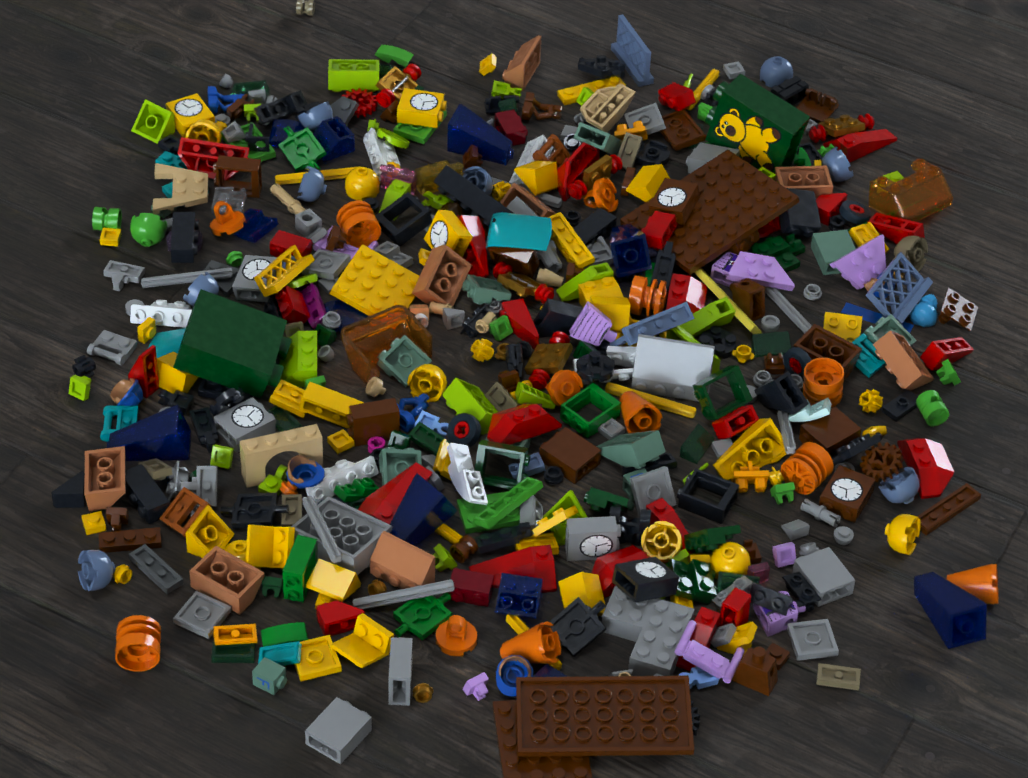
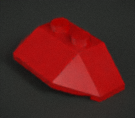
(201, 155)
(574, 167)
(686, 289)
(520, 424)
(929, 463)
(605, 565)

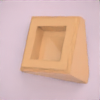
(420, 308)

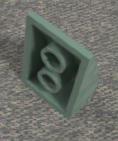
(633, 448)

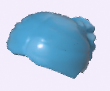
(925, 311)

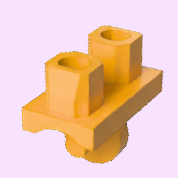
(638, 129)
(750, 475)

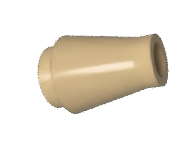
(549, 278)

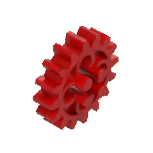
(366, 101)

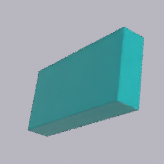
(282, 654)

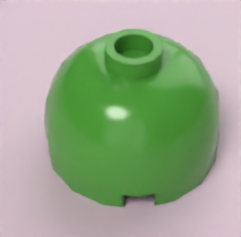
(148, 229)

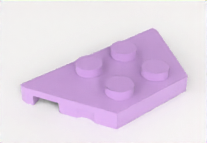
(863, 262)
(761, 269)

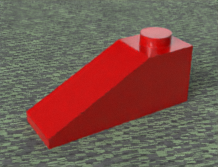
(896, 228)
(520, 321)
(945, 349)
(146, 371)
(664, 512)
(707, 623)

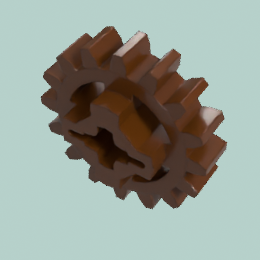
(888, 455)

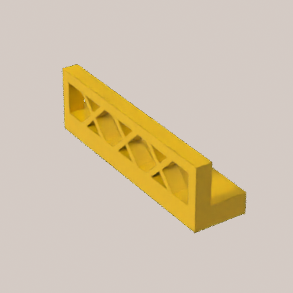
(569, 242)
(283, 276)

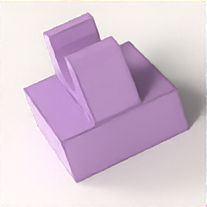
(784, 554)
(477, 686)

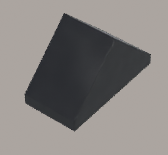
(70, 493)

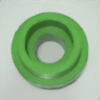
(234, 258)

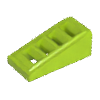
(528, 394)

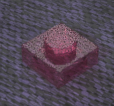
(760, 570)

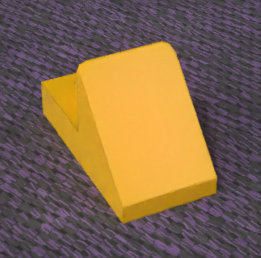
(742, 638)

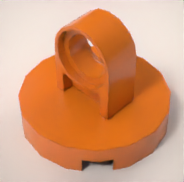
(604, 196)
(228, 222)
(564, 386)
(456, 636)

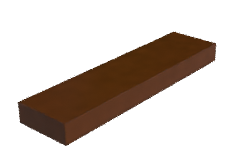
(948, 508)

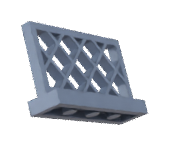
(633, 53)
(907, 300)
(655, 324)

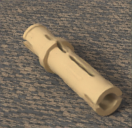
(293, 205)

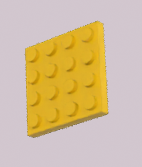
(374, 283)

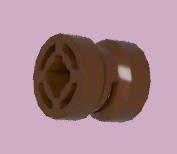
(462, 550)

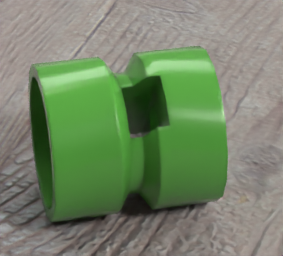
(106, 218)
(932, 408)

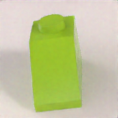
(394, 192)

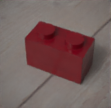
(511, 126)
(472, 587)

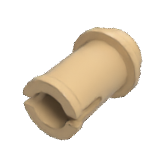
(437, 308)
(482, 325)

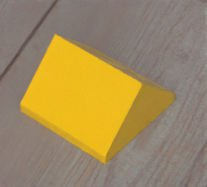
(539, 176)
(647, 182)
(614, 308)
(171, 378)
(207, 532)
(333, 580)
(584, 586)

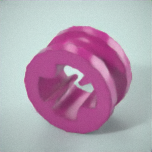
(375, 441)

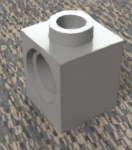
(307, 222)

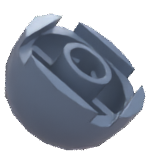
(775, 71)
(315, 116)
(837, 165)
(479, 178)
(311, 185)
(202, 282)
(902, 486)
(96, 569)

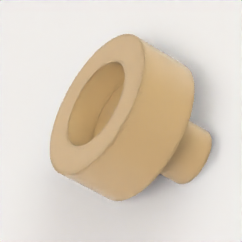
(375, 387)

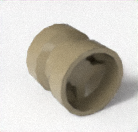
(305, 7)

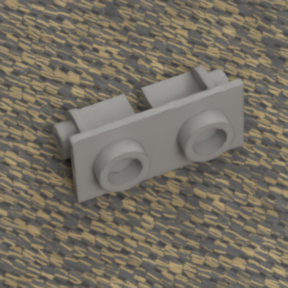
(180, 474)
(741, 583)

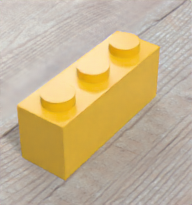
(327, 404)

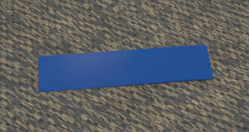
(869, 315)

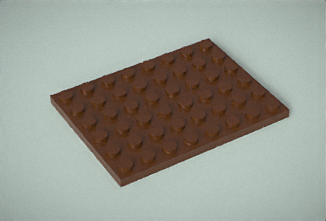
(731, 206)

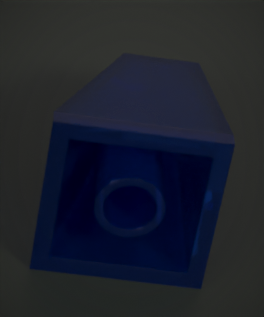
(469, 129)
(629, 250)
(157, 436)
(420, 512)
(953, 611)

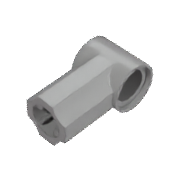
(550, 258)

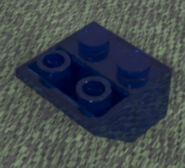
(335, 138)
(519, 595)

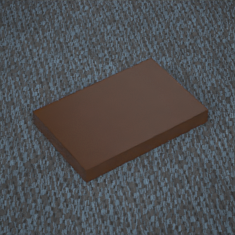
(681, 130)

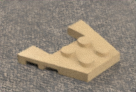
(189, 188)

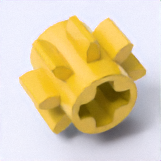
(500, 190)
(482, 350)
(871, 401)

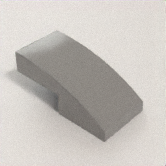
(393, 253)

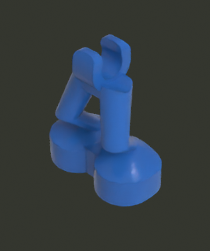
(214, 103)
(407, 418)

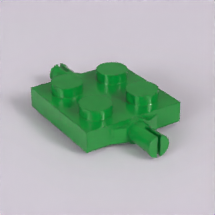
(301, 149)
(422, 615)

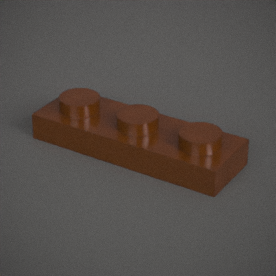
(129, 539)

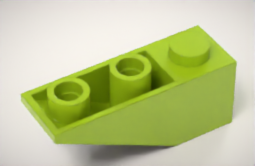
(595, 272)
(714, 314)

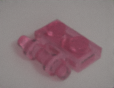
(390, 173)

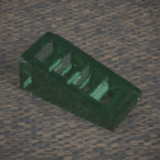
(250, 86)

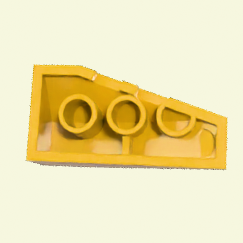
(759, 443)

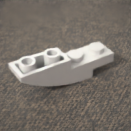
(463, 476)

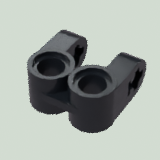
(634, 529)

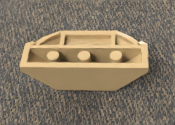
(607, 106)

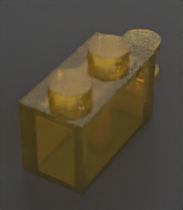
(427, 174)

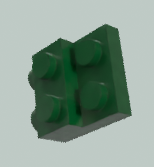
(778, 249)
(602, 501)
(709, 538)
(695, 580)

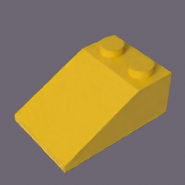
(603, 287)

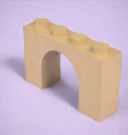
(259, 450)

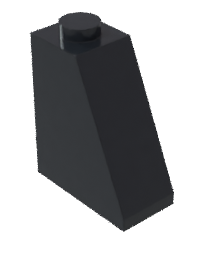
(556, 317)
(781, 394)

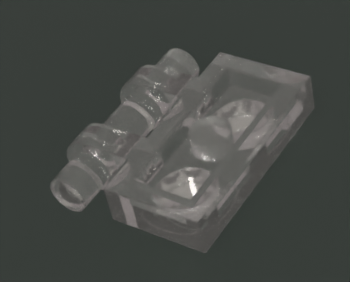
(228, 195)

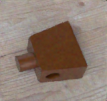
(749, 298)
(757, 671)

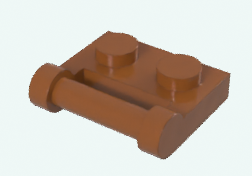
(558, 155)
(181, 508)

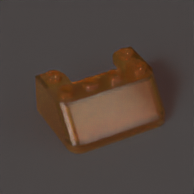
(914, 195)
(375, 333)

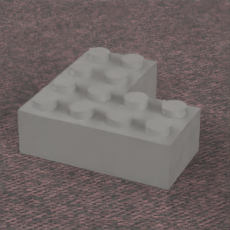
(653, 625)

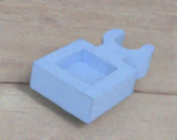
(432, 422)
(700, 678)

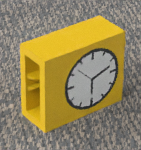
(421, 108)
(188, 111)
(448, 230)

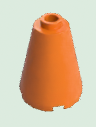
(639, 413)
(979, 582)
(536, 645)

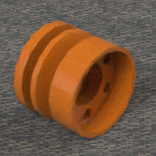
(358, 223)
(647, 297)
(823, 379)
(807, 467)
(138, 643)

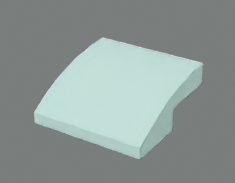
(812, 412)

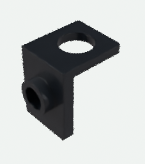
(251, 139)

